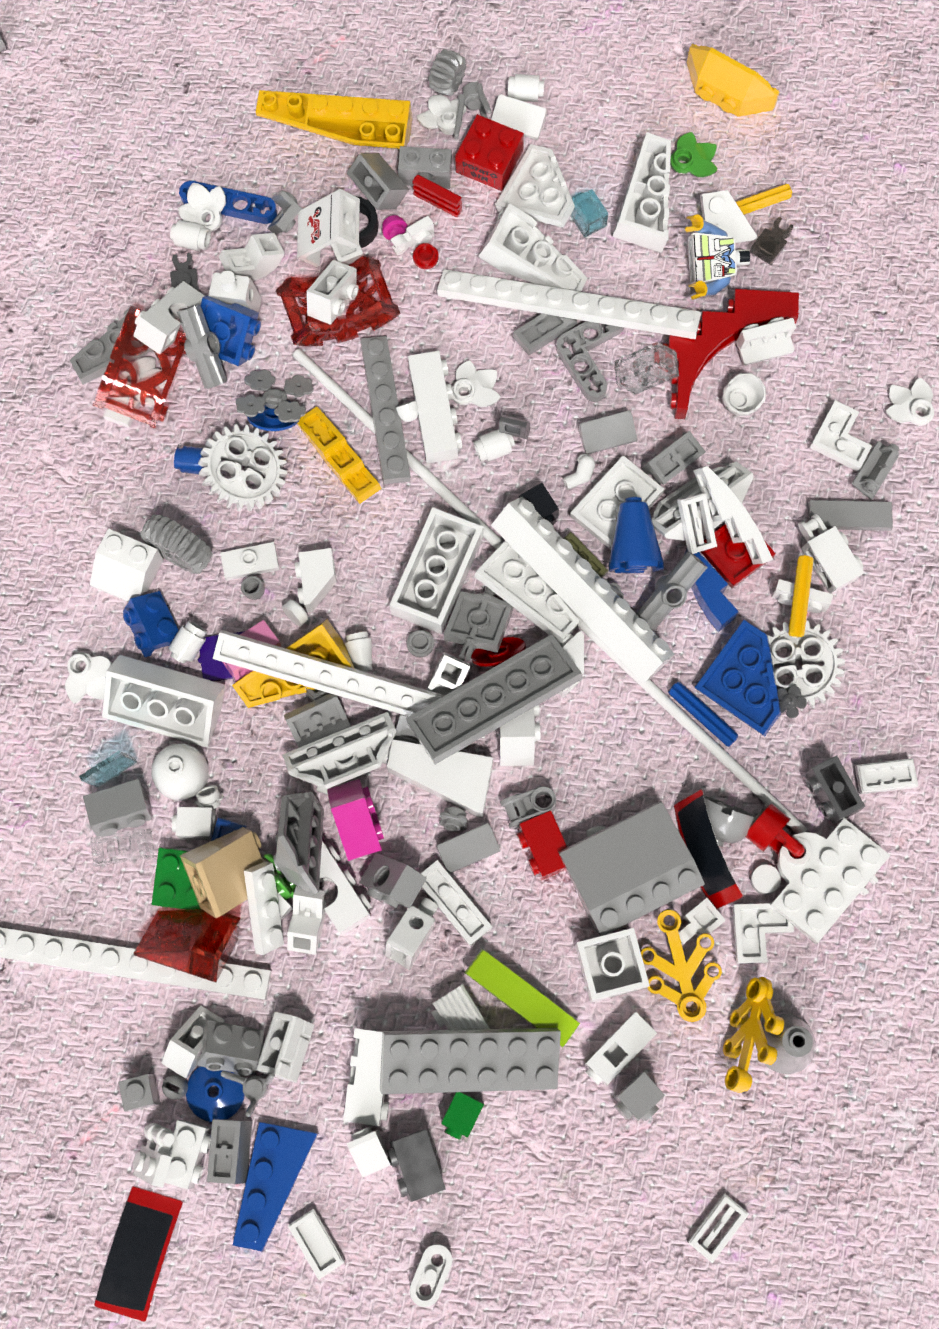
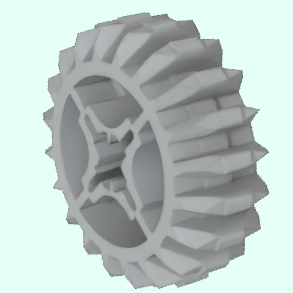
(176, 544)

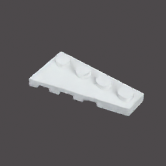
(527, 592)

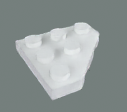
(538, 188)

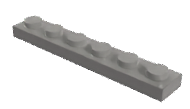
(385, 417)

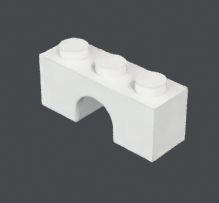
(161, 322)
(348, 908)

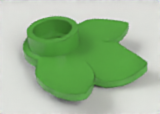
(696, 155)
(283, 886)

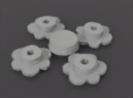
(274, 398)

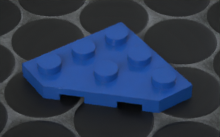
(744, 679)

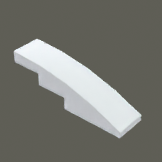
(727, 507)

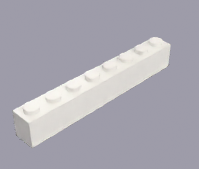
(582, 589)

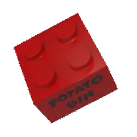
(489, 152)

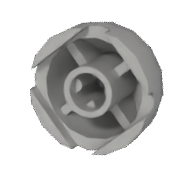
(728, 822)

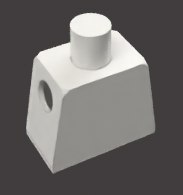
(235, 289)
(406, 942)

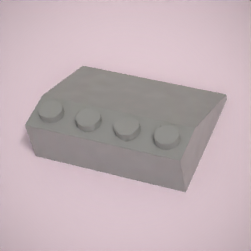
(631, 868)

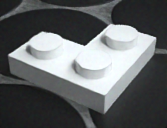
(835, 441)
(751, 925)

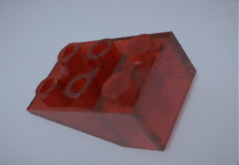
(190, 941)

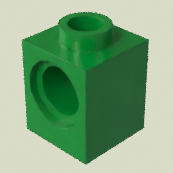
(461, 1115)

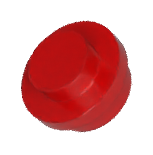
(425, 256)

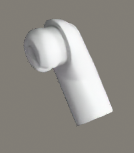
(583, 473)

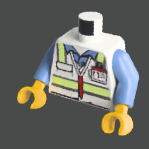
(712, 257)

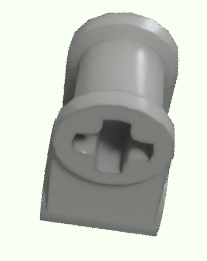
(527, 805)

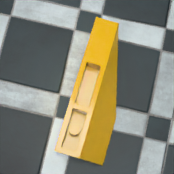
(342, 118)

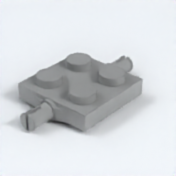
(478, 622)

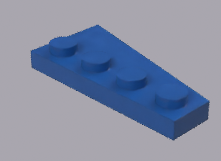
(273, 1169)

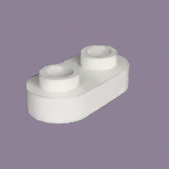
(431, 1274)

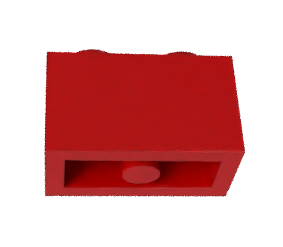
(543, 842)

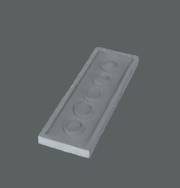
(493, 699)
(469, 1060)

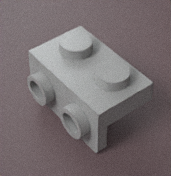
(317, 720)
(230, 1048)

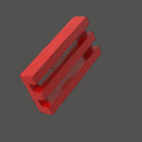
(437, 195)

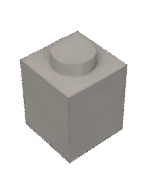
(139, 1092)

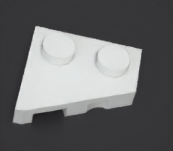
(724, 213)

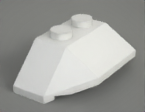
(667, 514)
(343, 753)

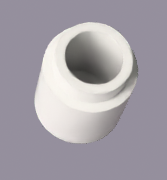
(525, 87)
(190, 235)
(493, 445)
(187, 642)

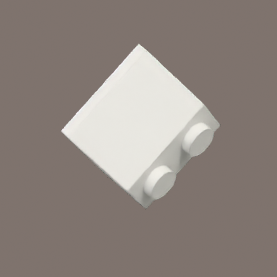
(124, 566)

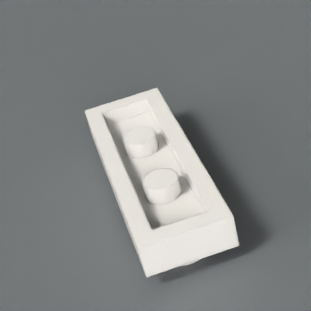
(454, 904)
(264, 908)

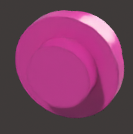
(393, 226)

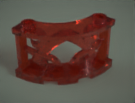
(373, 313)
(114, 386)

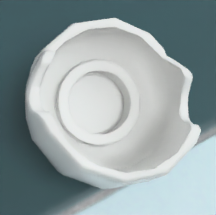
(744, 394)

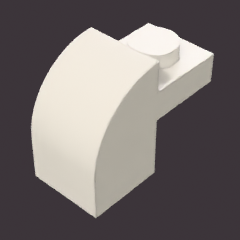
(255, 260)
(448, 674)
(306, 921)

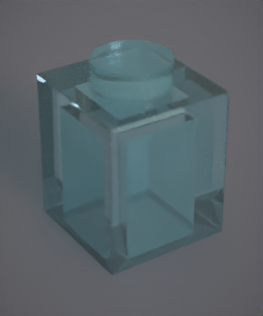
(589, 213)

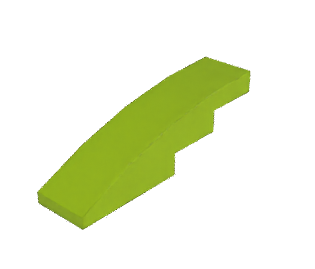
(520, 996)

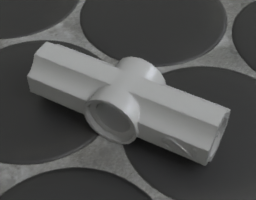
(202, 346)
(680, 578)

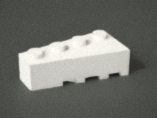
(645, 205)

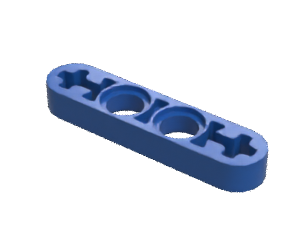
(232, 197)

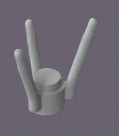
(474, 99)
(253, 1088)

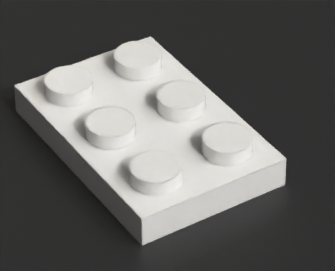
(601, 505)

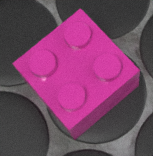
(355, 819)

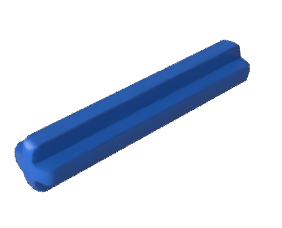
(703, 714)

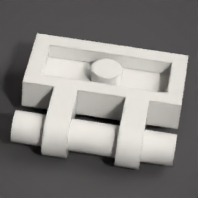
(154, 1159)

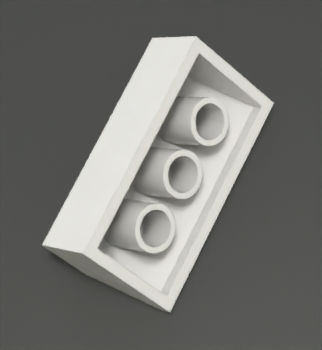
(162, 700)

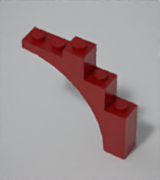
(720, 330)

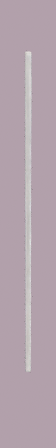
(496, 542)

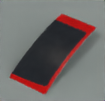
(702, 844)
(137, 1254)

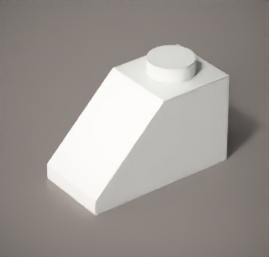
(188, 1043)

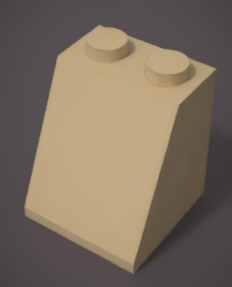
(219, 868)

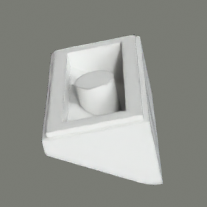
(519, 116)

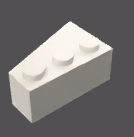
(519, 738)
(363, 1097)

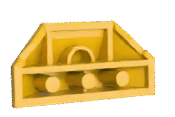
(729, 83)

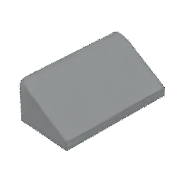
(607, 432)
(468, 848)

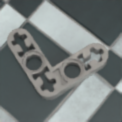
(580, 347)

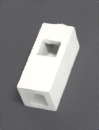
(619, 1049)

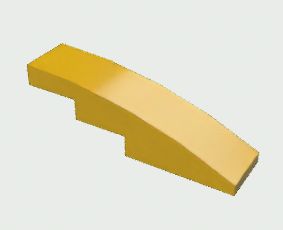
(338, 455)

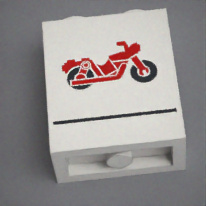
(327, 222)

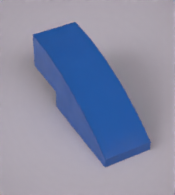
(709, 595)

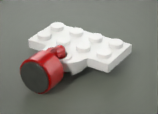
(819, 871)

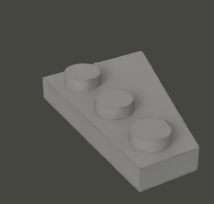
(94, 357)

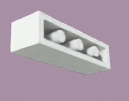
(433, 406)

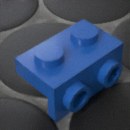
(150, 622)

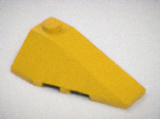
(319, 642)

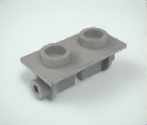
(876, 469)

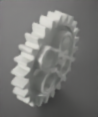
(235, 489)
(827, 654)

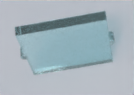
(108, 769)

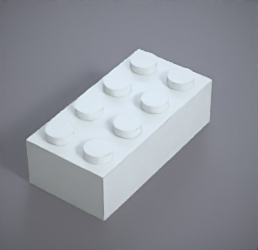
(436, 570)

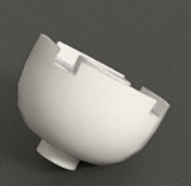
(179, 772)

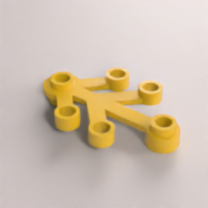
(682, 970)
(758, 994)

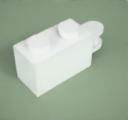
(831, 555)

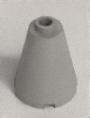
(792, 1057)

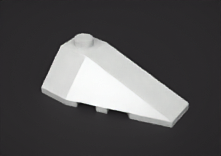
(526, 253)

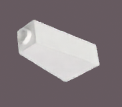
(457, 779)

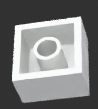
(612, 965)

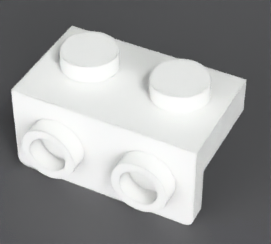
(766, 341)

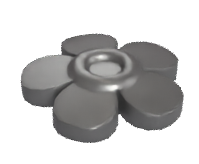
(791, 701)

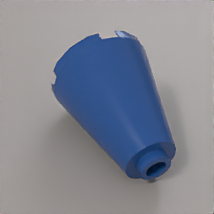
(635, 540)

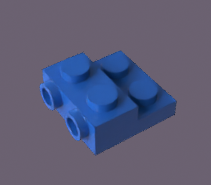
(233, 327)

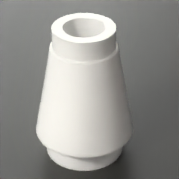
(360, 650)

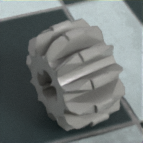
(447, 72)

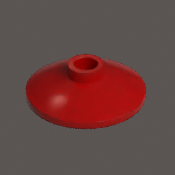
(509, 647)

